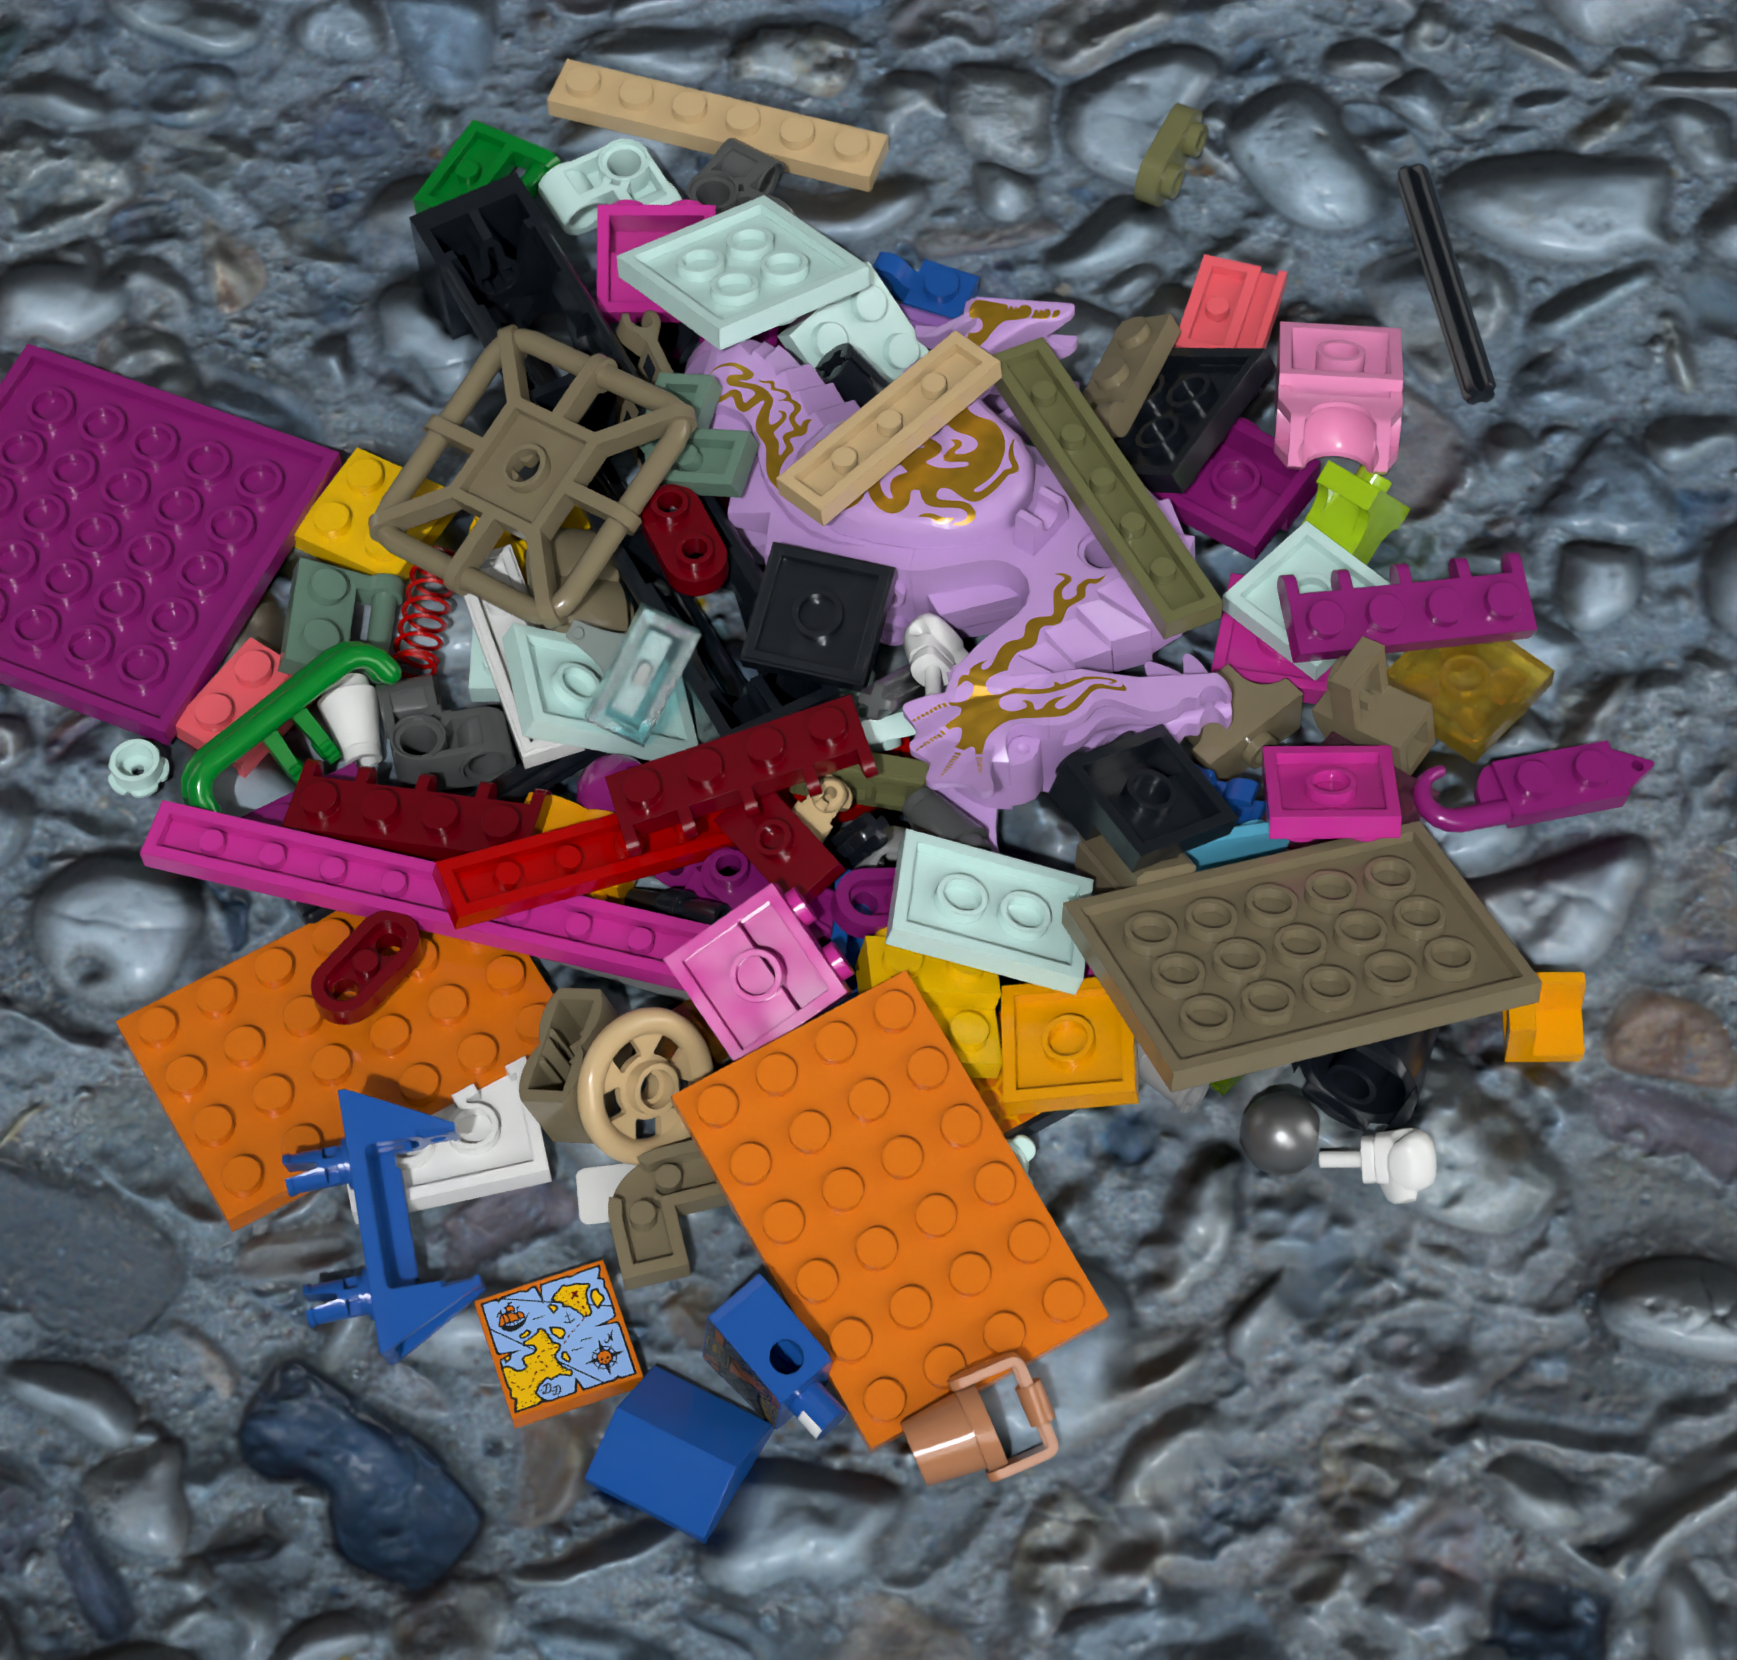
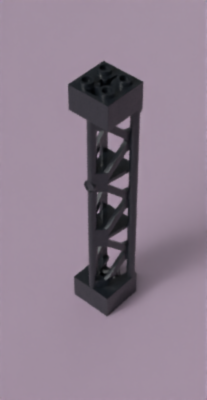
(496, 265)

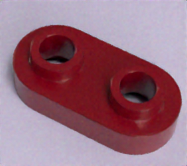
(680, 535)
(362, 969)

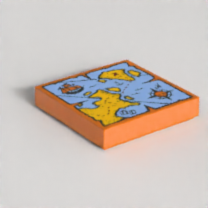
(559, 1343)

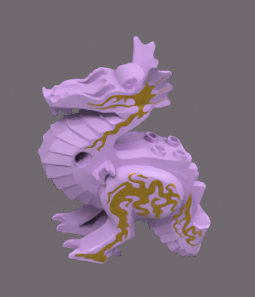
(989, 550)

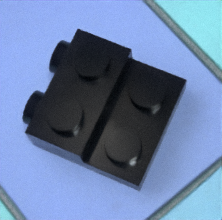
(1141, 798)

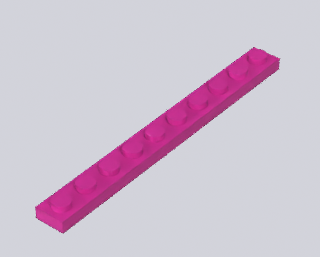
(373, 880)

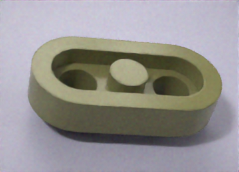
(1164, 163)

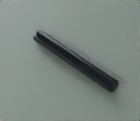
(1446, 284)

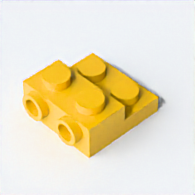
(956, 994)

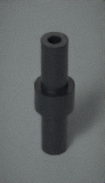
(677, 904)

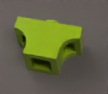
(1355, 509)

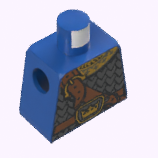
(756, 1341)

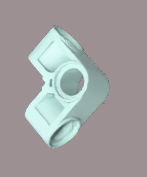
(601, 178)

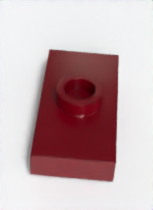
(781, 846)

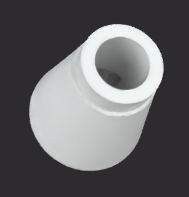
(352, 719)

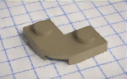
(647, 1209)

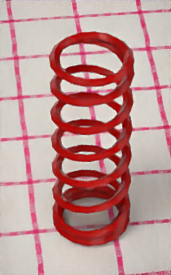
(422, 651)

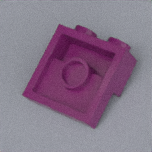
(1245, 491)

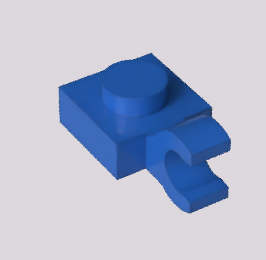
(932, 289)

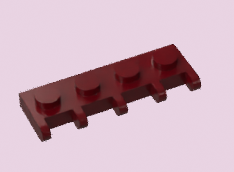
(739, 770)
(407, 819)

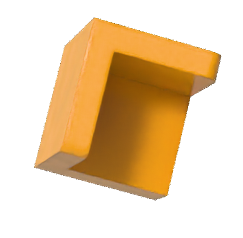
(1550, 1027)

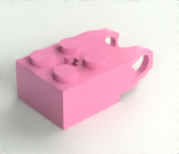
(1338, 394)

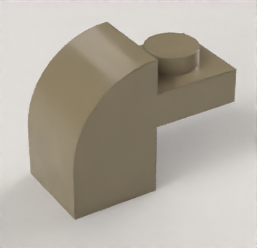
(1371, 711)

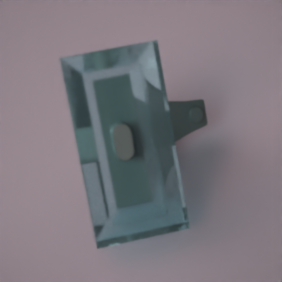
(637, 670)

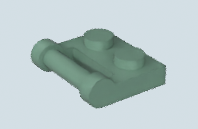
(323, 611)

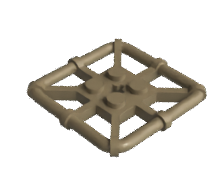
(538, 506)

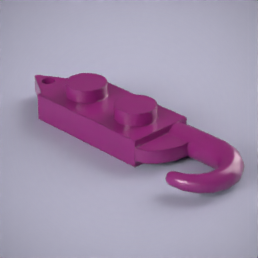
(1537, 788)

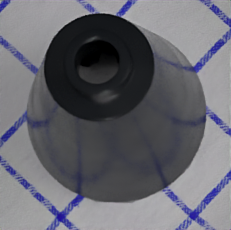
(1370, 1081)

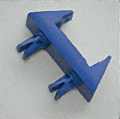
(388, 1285)

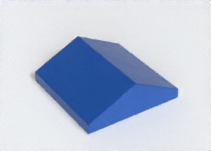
(677, 1453)

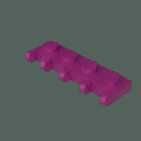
(1408, 613)

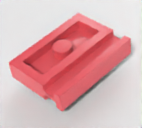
(1231, 305)
(231, 693)

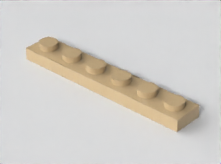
(707, 120)

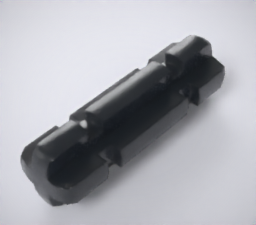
(858, 840)

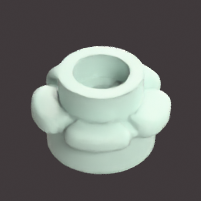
(135, 756)

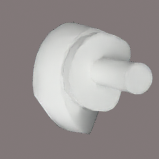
(932, 651)
(1396, 1159)

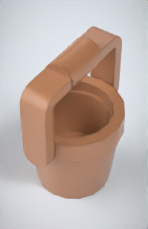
(959, 1437)

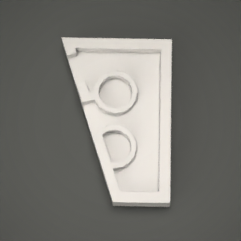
(496, 1152)

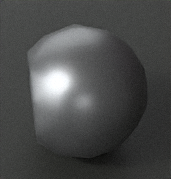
(1280, 1133)

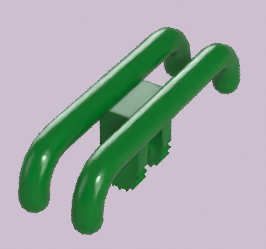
(274, 710)

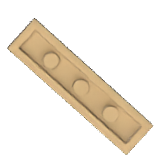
(889, 428)

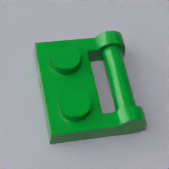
(480, 158)

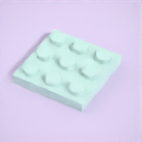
(743, 272)

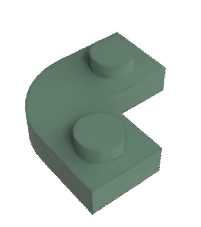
(713, 459)

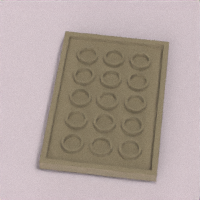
(1297, 955)

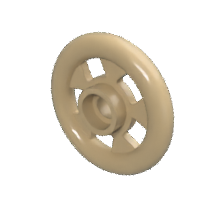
(600, 1075)

